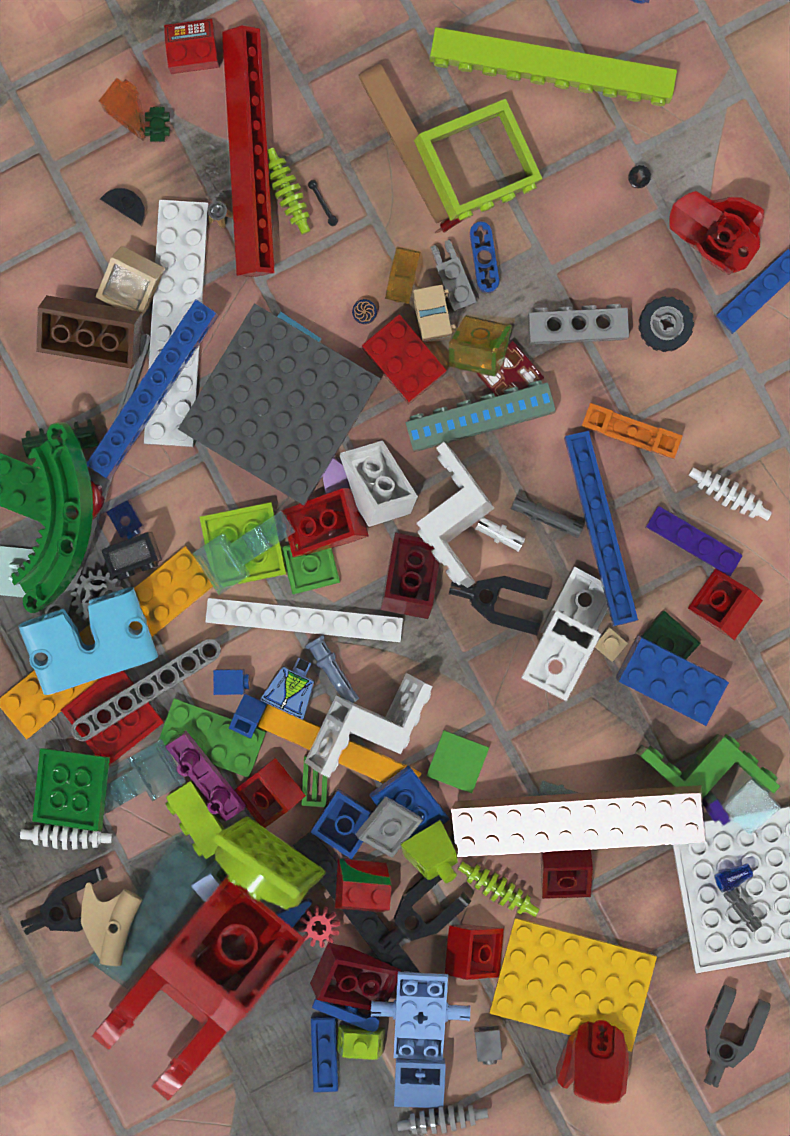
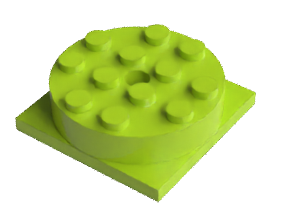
(265, 864)

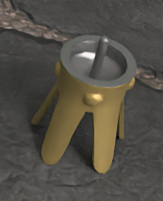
(217, 212)

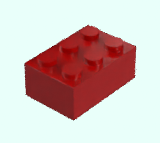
(404, 359)

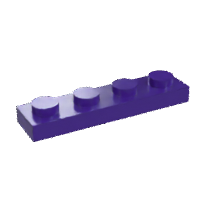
(694, 541)
(715, 809)

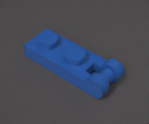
(348, 1014)

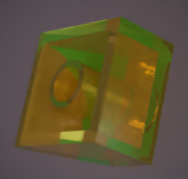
(479, 345)

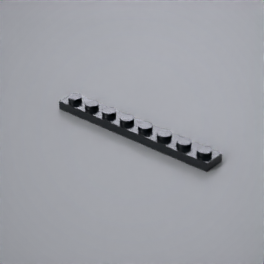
(366, 922)

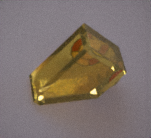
(402, 275)

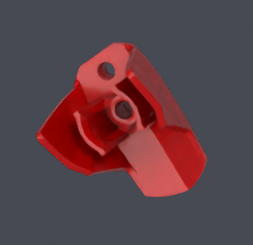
(703, 220)
(595, 1063)

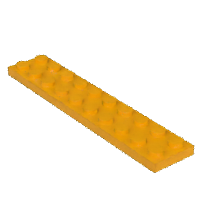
(161, 598)

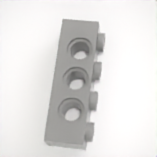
(616, 316)

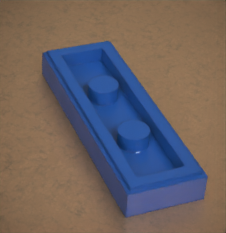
(324, 1054)

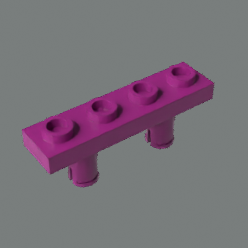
(205, 775)

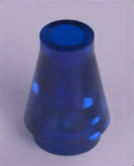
(732, 877)

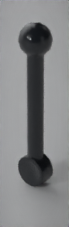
(332, 221)

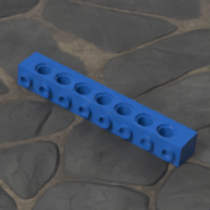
(152, 389)

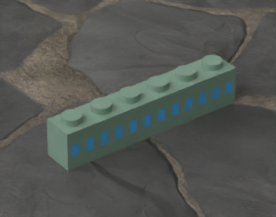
(480, 417)

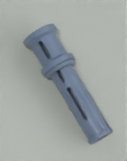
(326, 661)

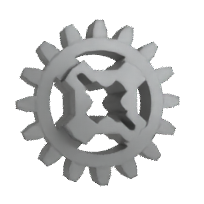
(91, 590)

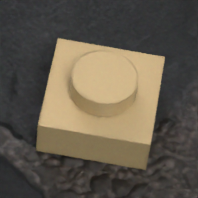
(610, 644)

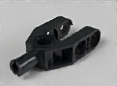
(487, 609)
(56, 899)
(421, 929)

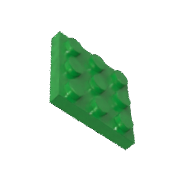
(71, 789)

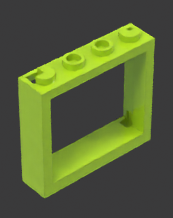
(453, 208)

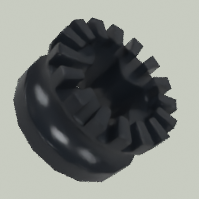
(635, 170)

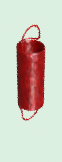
(446, 225)

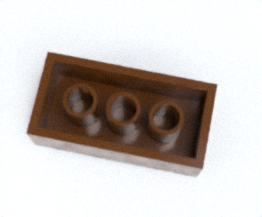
(89, 331)

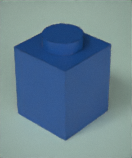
(230, 681)
(247, 716)

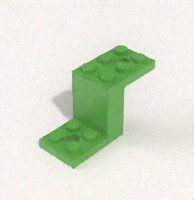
(710, 765)

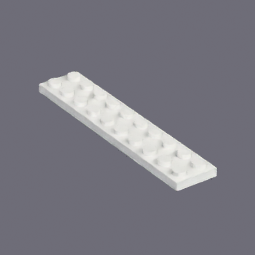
(182, 254)

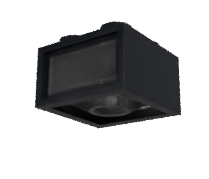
(132, 554)

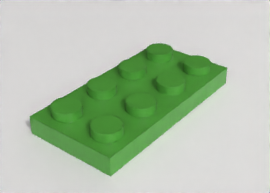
(212, 734)

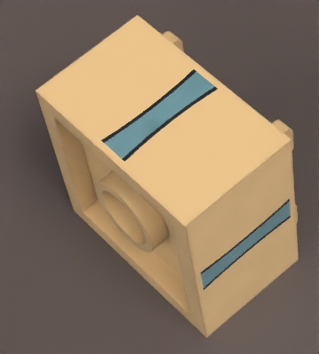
(432, 314)

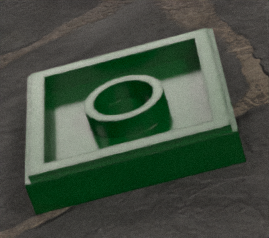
(671, 636)

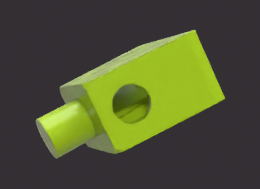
(432, 853)
(360, 1043)

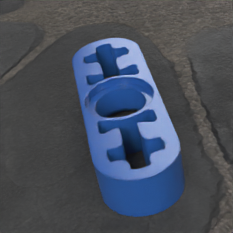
(488, 238)

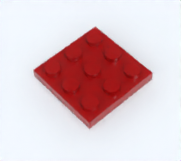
(123, 734)

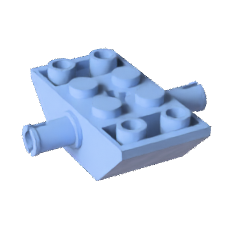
(420, 1015)

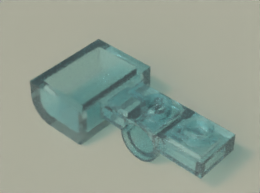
(226, 561)
(152, 772)

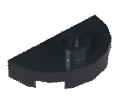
(126, 203)

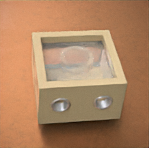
(130, 281)

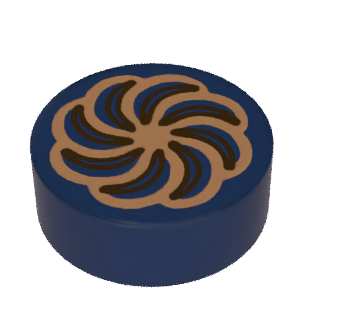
(364, 311)

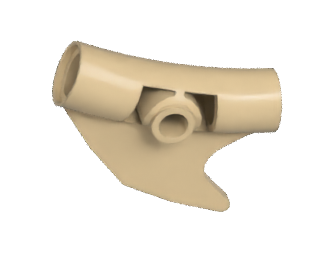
(98, 920)

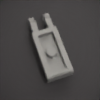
(454, 278)

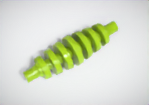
(288, 191)
(490, 884)

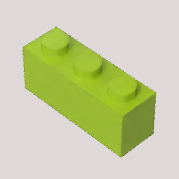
(195, 818)

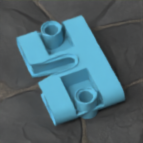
(73, 662)

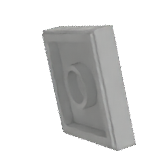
(388, 827)

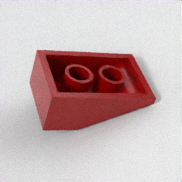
(325, 523)

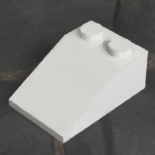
(377, 483)

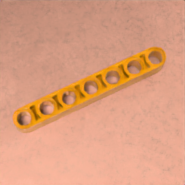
(353, 756)

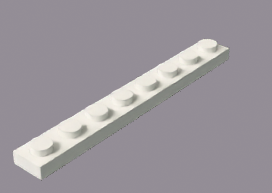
(304, 620)

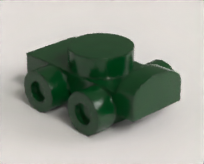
(157, 119)

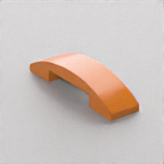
(632, 431)

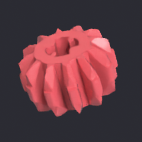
(325, 920)

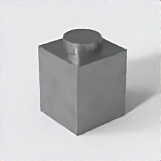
(488, 1044)

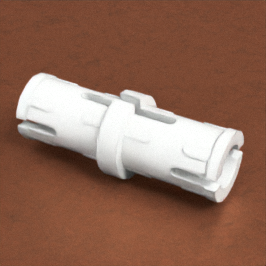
(500, 533)

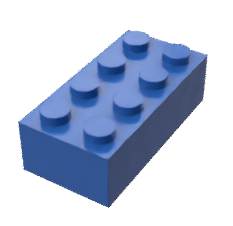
(672, 680)

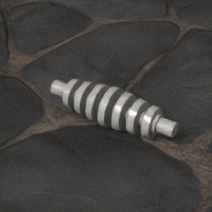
(442, 1119)

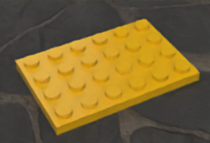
(571, 979)

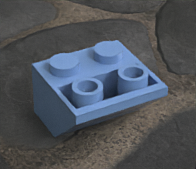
(419, 1083)

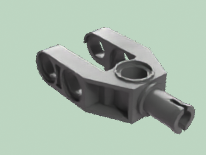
(738, 1050)

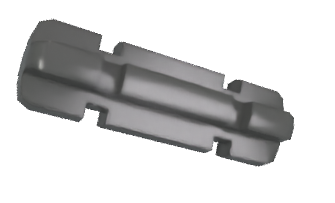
(743, 910)

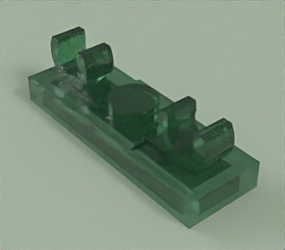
(86, 437)

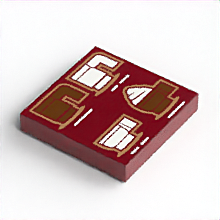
(514, 372)

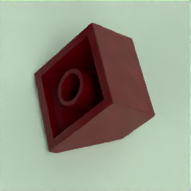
(566, 874)

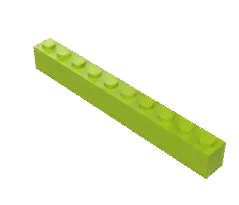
(552, 66)

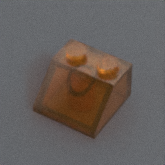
(124, 106)

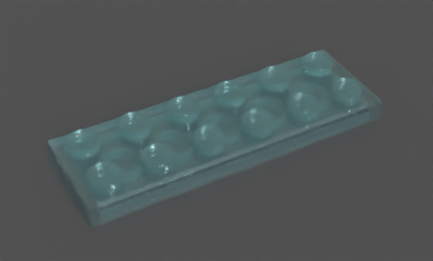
(164, 900)

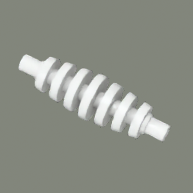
(755, 509)
(65, 836)

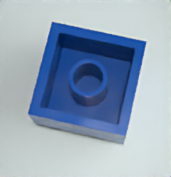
(341, 822)

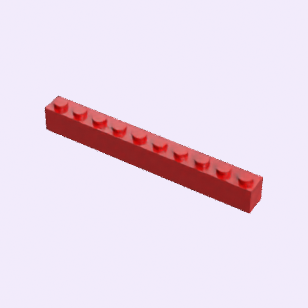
(248, 151)

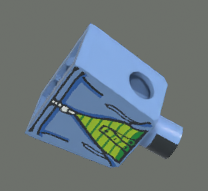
(291, 689)

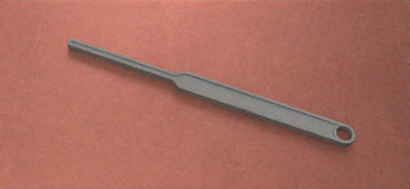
(65, 599)

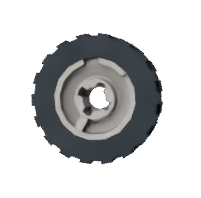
(680, 324)

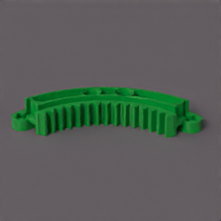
(66, 488)

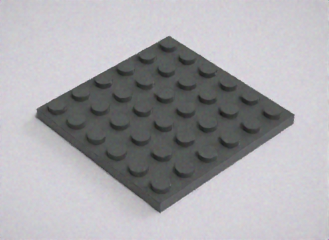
(279, 404)

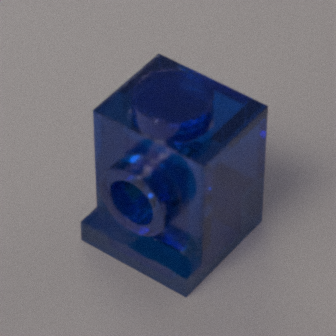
(122, 510)

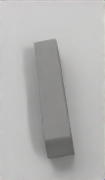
(158, 688)

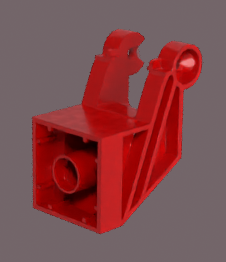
(213, 971)

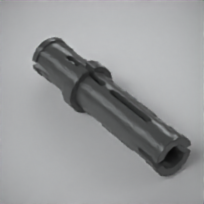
(549, 517)

